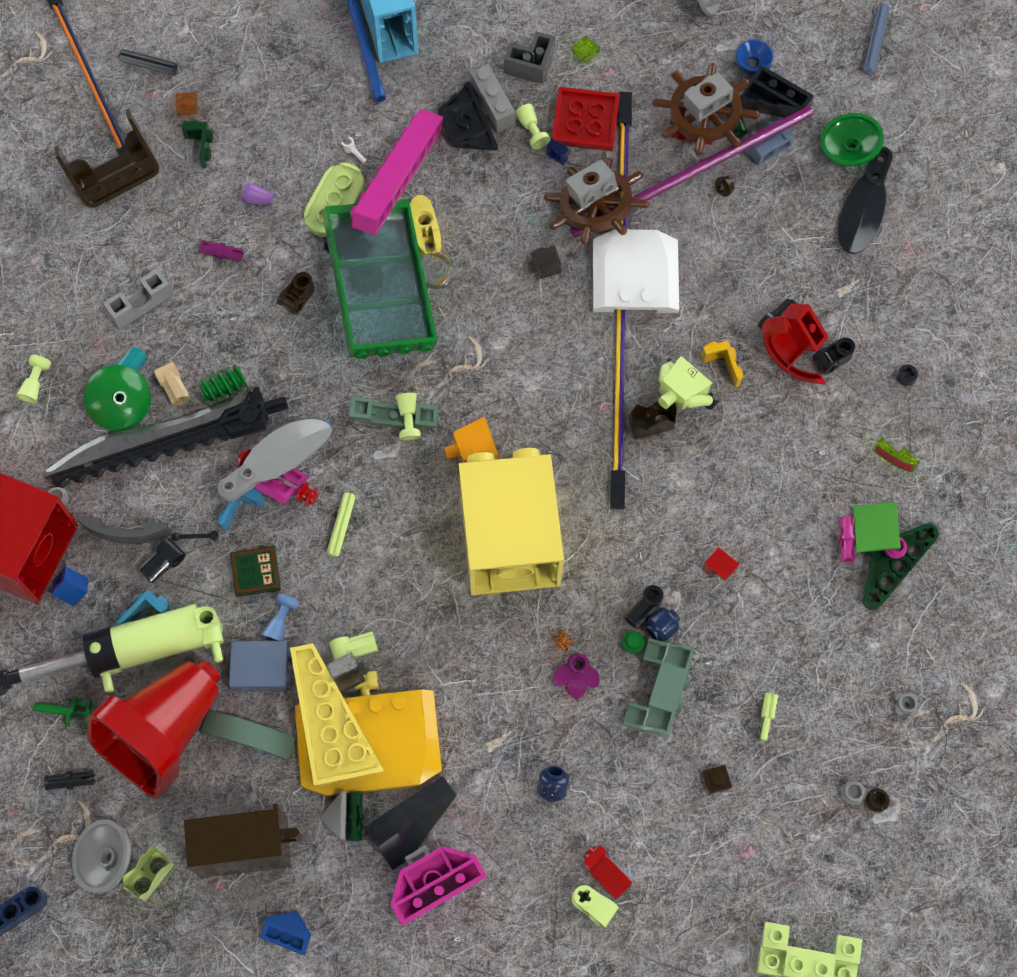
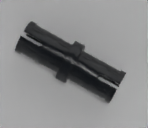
(69, 780)

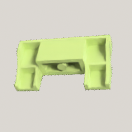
(787, 961)

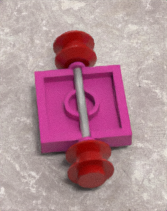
(285, 486)

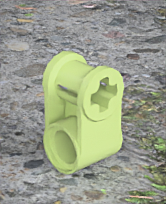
(599, 907)

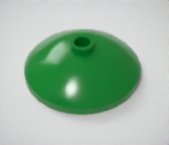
(852, 131)
(101, 401)

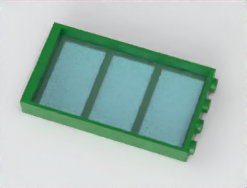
(380, 284)

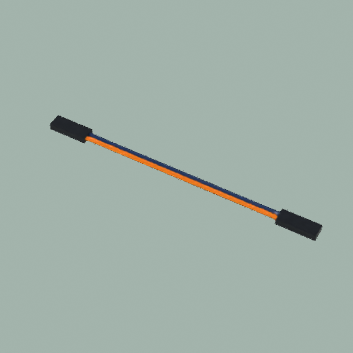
(56, 5)

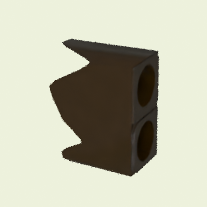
(641, 412)

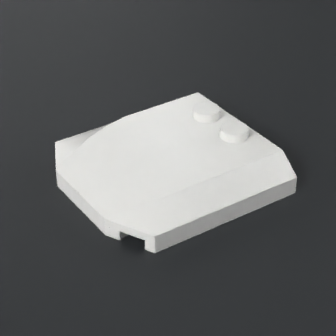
(635, 272)

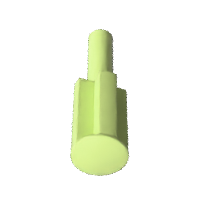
(768, 713)

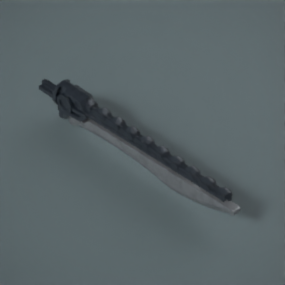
(235, 416)

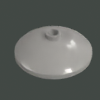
(101, 856)

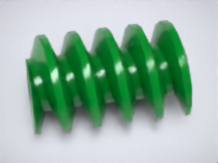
(222, 384)

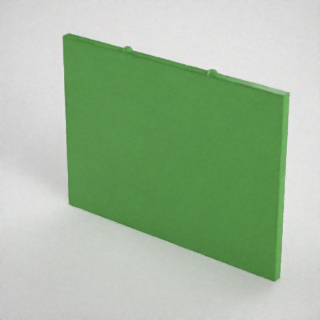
(877, 527)

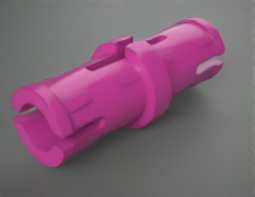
(847, 539)

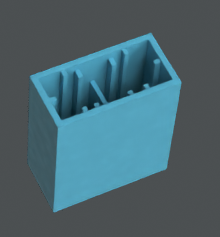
(392, 27)

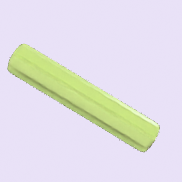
(341, 524)

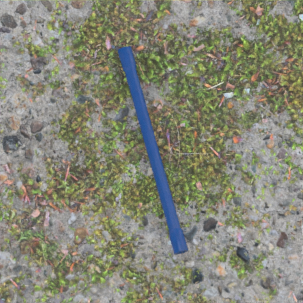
(375, 83)

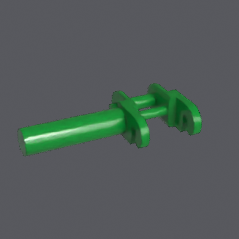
(64, 710)

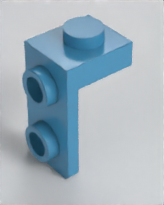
(252, 497)
(141, 602)

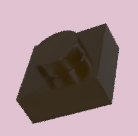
(717, 779)

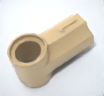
(170, 379)

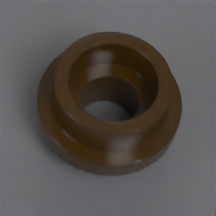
(724, 185)
(883, 797)

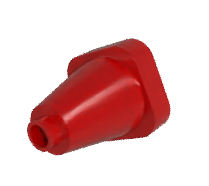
(154, 726)

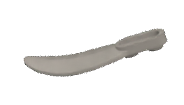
(276, 455)

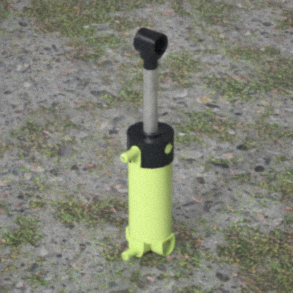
(132, 644)

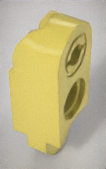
(424, 212)

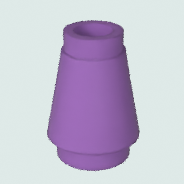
(257, 195)

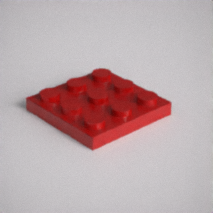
(586, 118)

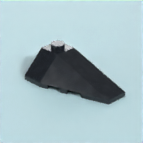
(410, 822)

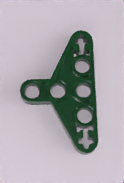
(885, 567)

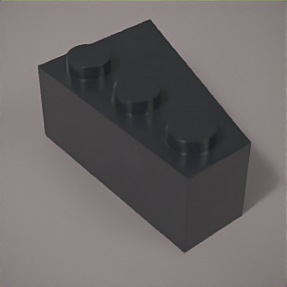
(774, 95)

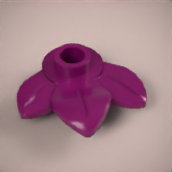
(576, 679)

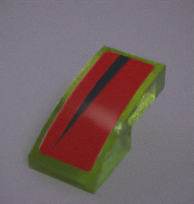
(902, 459)

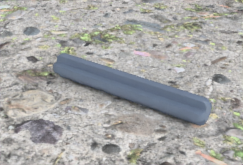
(876, 39)

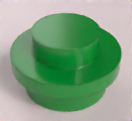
(633, 642)

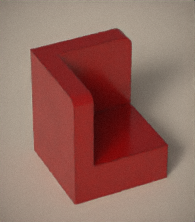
(720, 564)

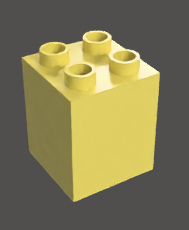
(511, 522)

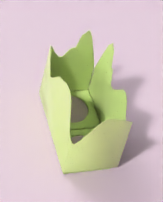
(130, 878)

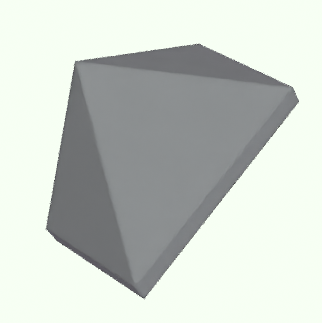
(335, 816)

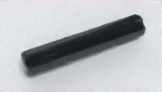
(148, 61)

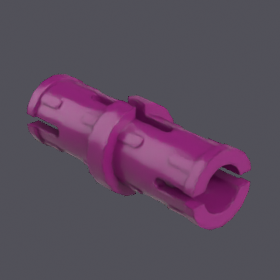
(221, 250)

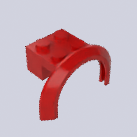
(790, 336)

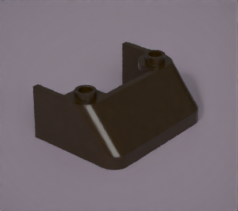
(116, 175)

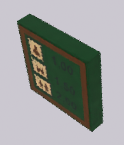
(255, 571)

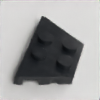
(466, 121)

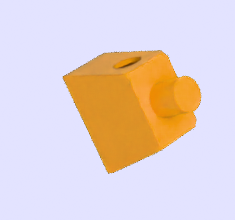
(471, 440)

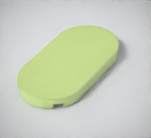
(338, 186)

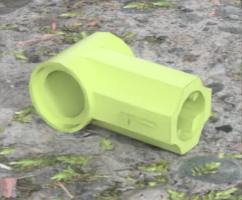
(358, 645)

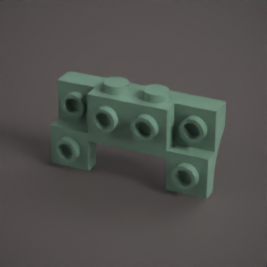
(665, 698)

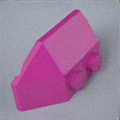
(434, 881)

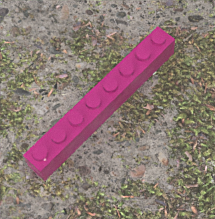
(396, 172)

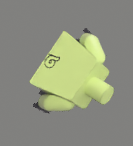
(684, 386)

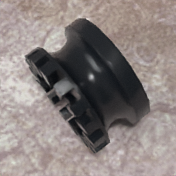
(901, 377)

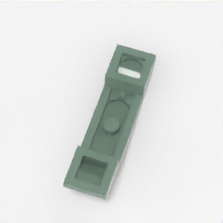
(388, 415)
(248, 734)

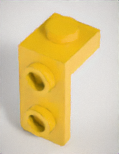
(715, 351)

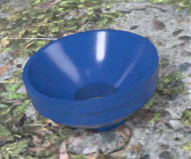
(754, 50)

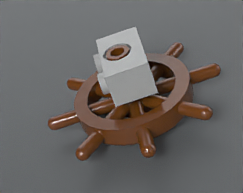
(705, 99)
(593, 191)

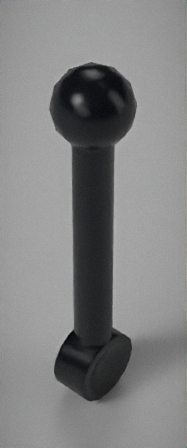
(213, 535)

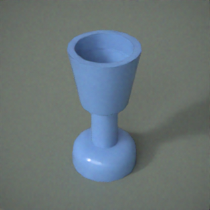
(276, 627)

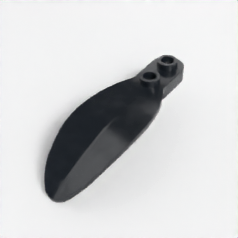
(865, 206)

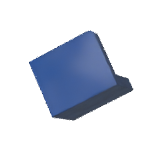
(69, 586)

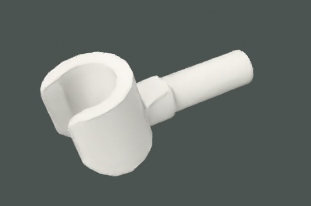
(352, 149)

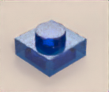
(557, 151)

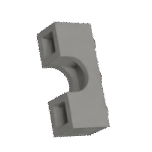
(489, 90)
(152, 292)

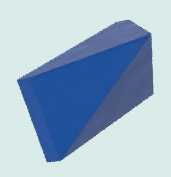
(287, 931)

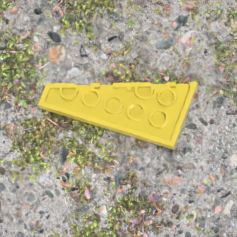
(331, 732)

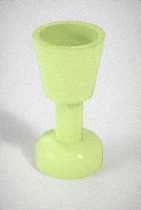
(528, 119)
(30, 388)
(407, 407)

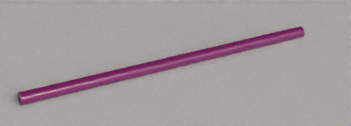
(716, 158)

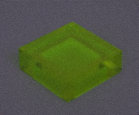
(585, 49)

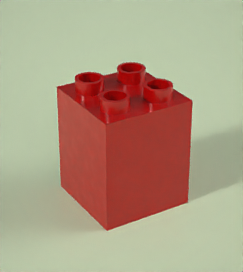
(32, 538)

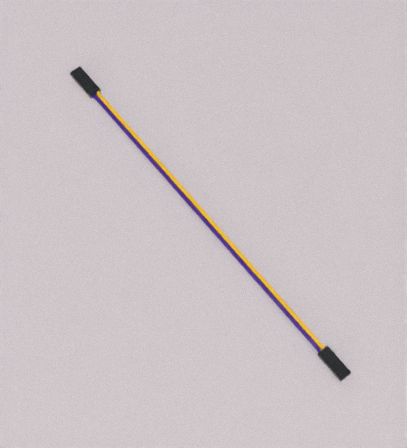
(617, 475)

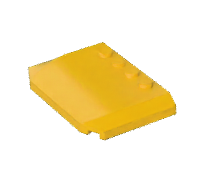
(401, 734)

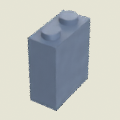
(260, 666)

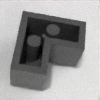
(530, 62)

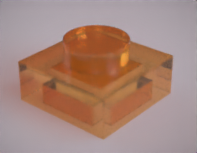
(186, 103)

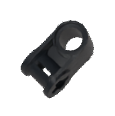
(831, 357)

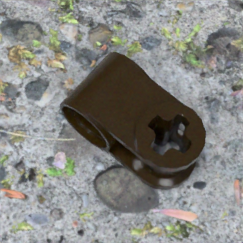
(295, 296)

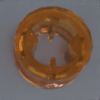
(563, 640)

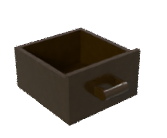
(239, 843)

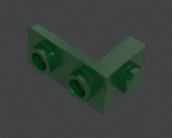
(199, 130)

